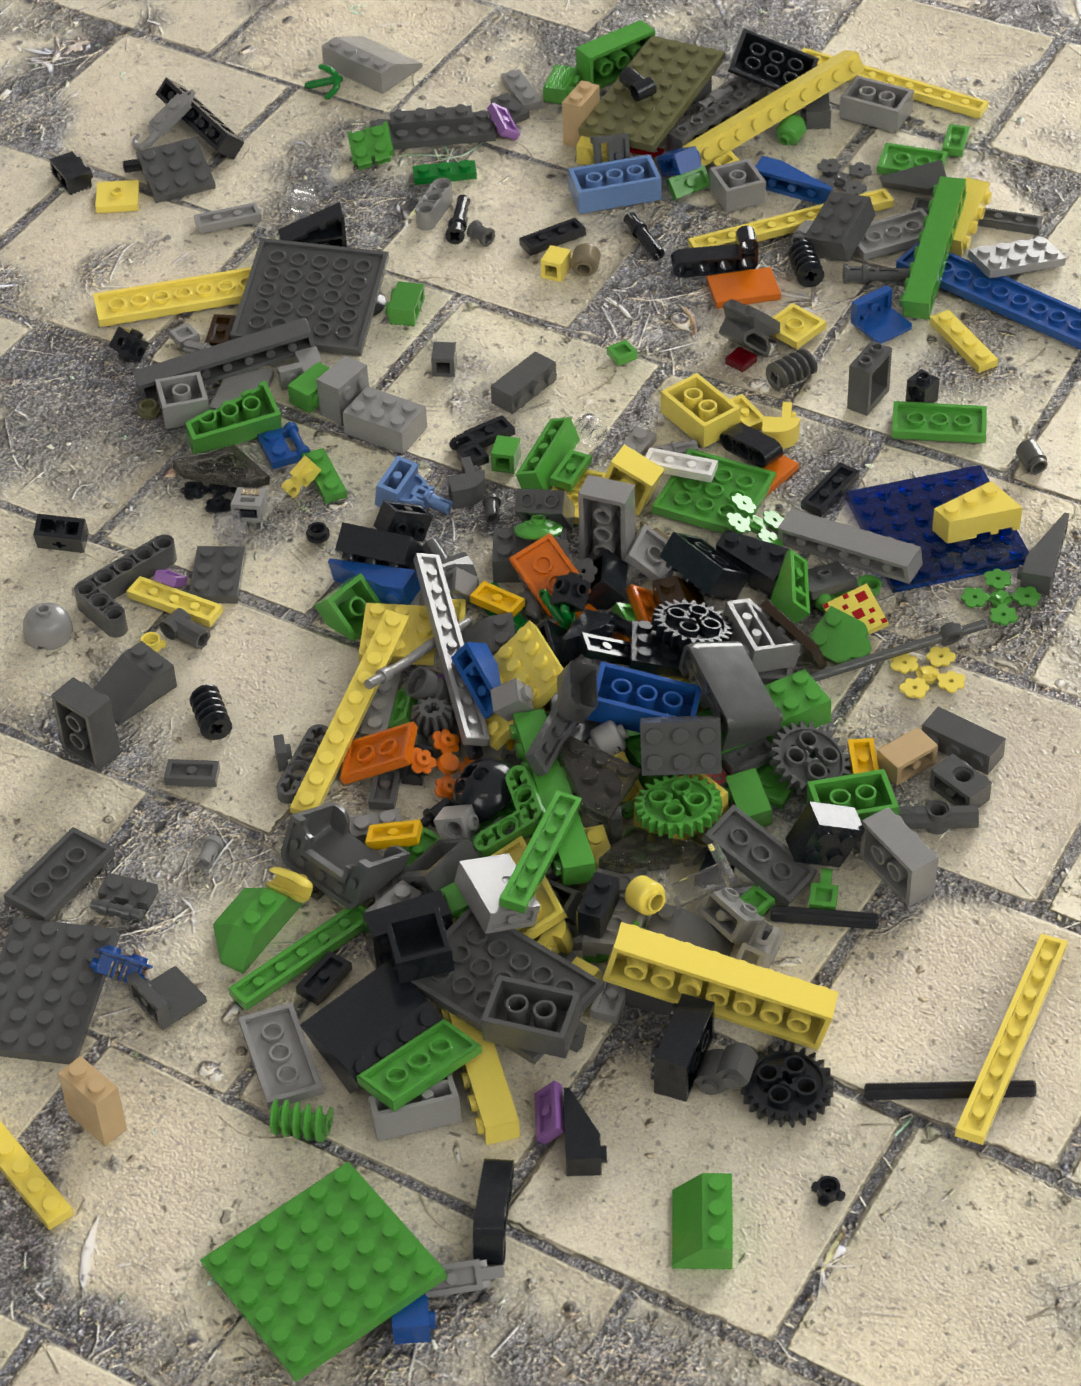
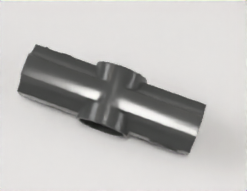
(940, 816)

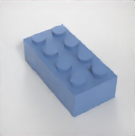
(614, 184)

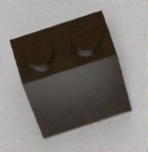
(675, 588)

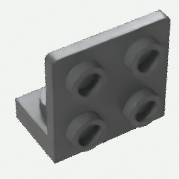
(166, 996)

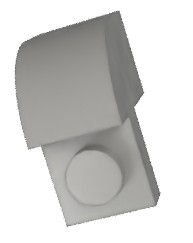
(304, 360)

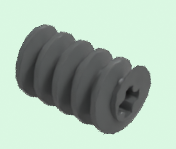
(791, 369)

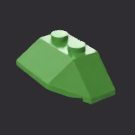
(251, 925)

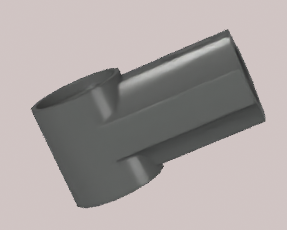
(181, 626)

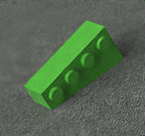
(234, 421)

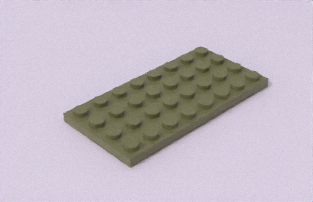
(679, 76)

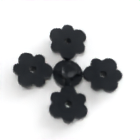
(214, 505)

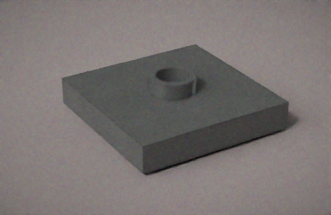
(830, 579)

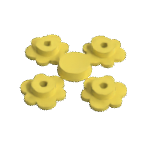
(928, 674)

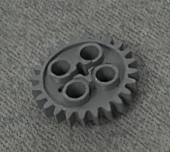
(807, 755)

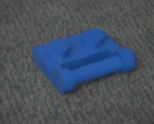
(276, 448)

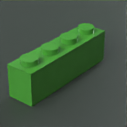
(547, 454)

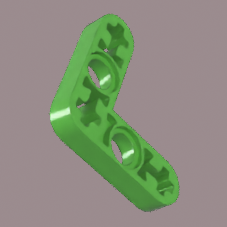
(521, 818)

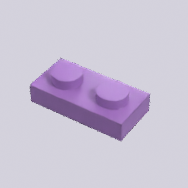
(503, 121)
(549, 1112)

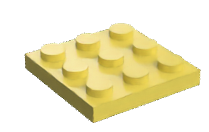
(416, 634)

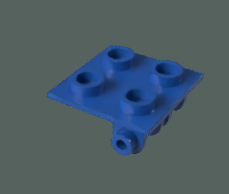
(110, 953)

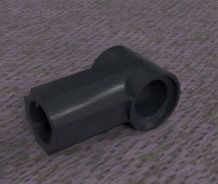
(638, 85)

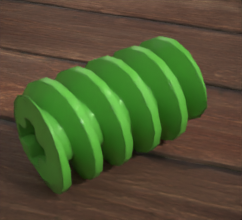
(300, 1122)

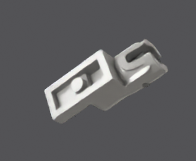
(762, 945)

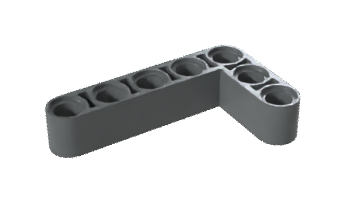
(97, 592)

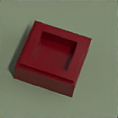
(741, 359)

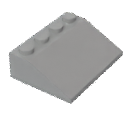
(368, 62)

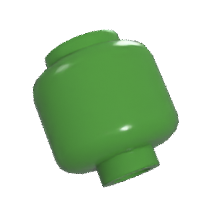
(791, 130)

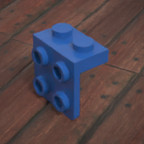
(877, 318)

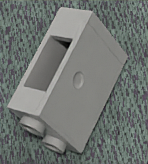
(482, 884)

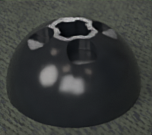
(483, 786)

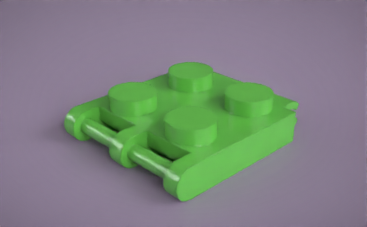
(371, 146)

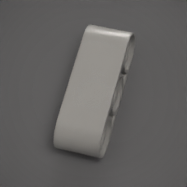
(433, 204)

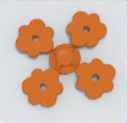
(447, 762)

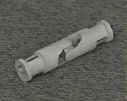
(713, 97)

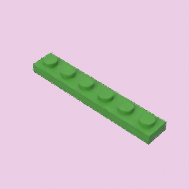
(540, 852)
(298, 957)

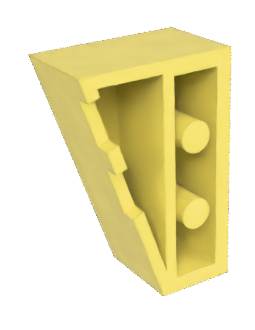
(976, 512)

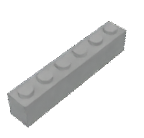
(850, 546)

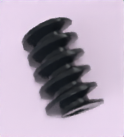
(806, 263)
(210, 712)

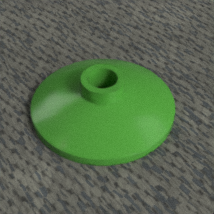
(537, 528)

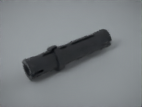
(640, 231)

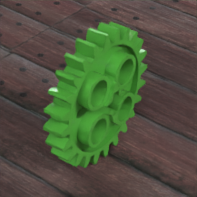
(678, 806)

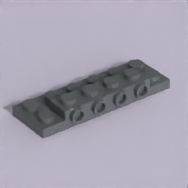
(438, 127)

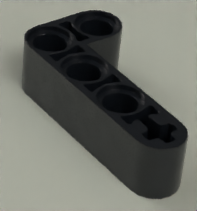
(718, 259)
(492, 1211)

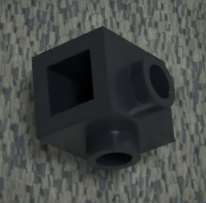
(133, 346)
(570, 591)

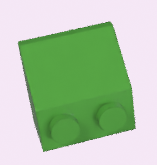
(345, 606)

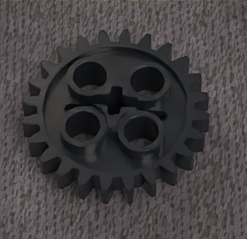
(690, 623)
(780, 1084)

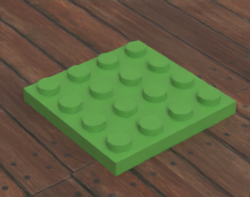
(709, 503)

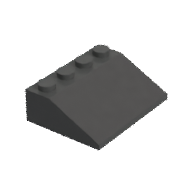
(685, 927)

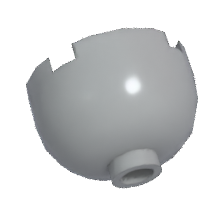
(47, 626)

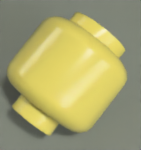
(645, 895)

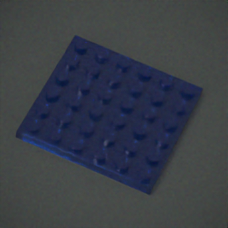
(906, 514)

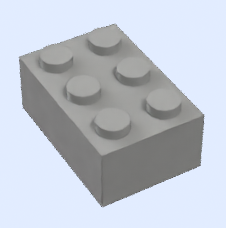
(876, 103)
(385, 419)
(899, 856)

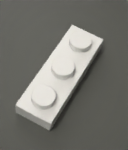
(684, 465)

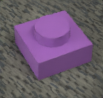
(170, 578)

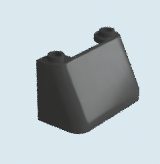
(732, 691)
(335, 860)

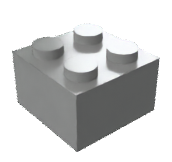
(737, 185)
(340, 387)
(181, 398)

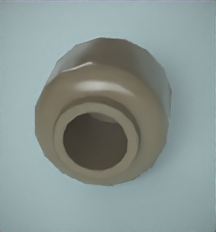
(585, 259)

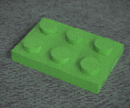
(902, 157)

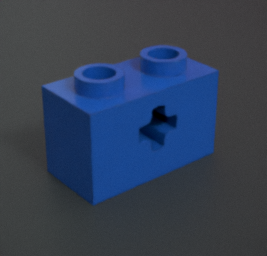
(679, 161)

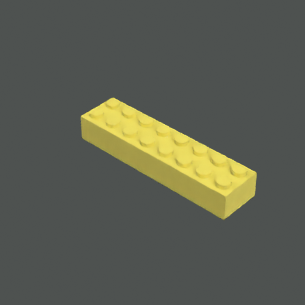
(740, 990)

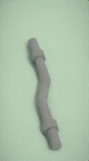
(386, 673)

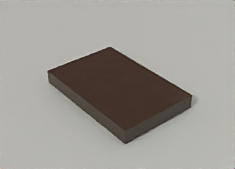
(808, 648)

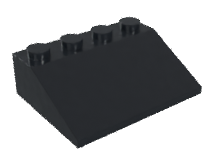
(768, 61)
(369, 1023)

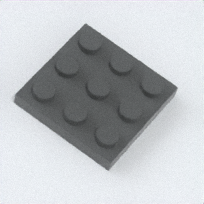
(175, 170)

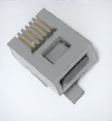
(251, 503)

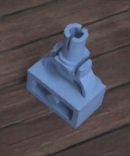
(404, 485)

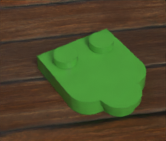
(841, 637)

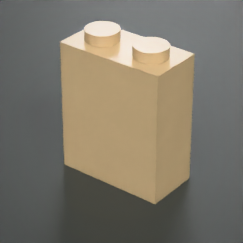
(577, 108)
(92, 1100)

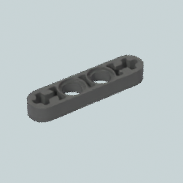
(299, 762)

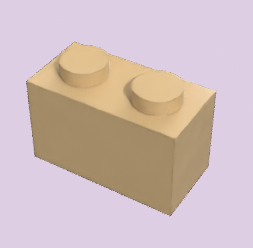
(907, 755)

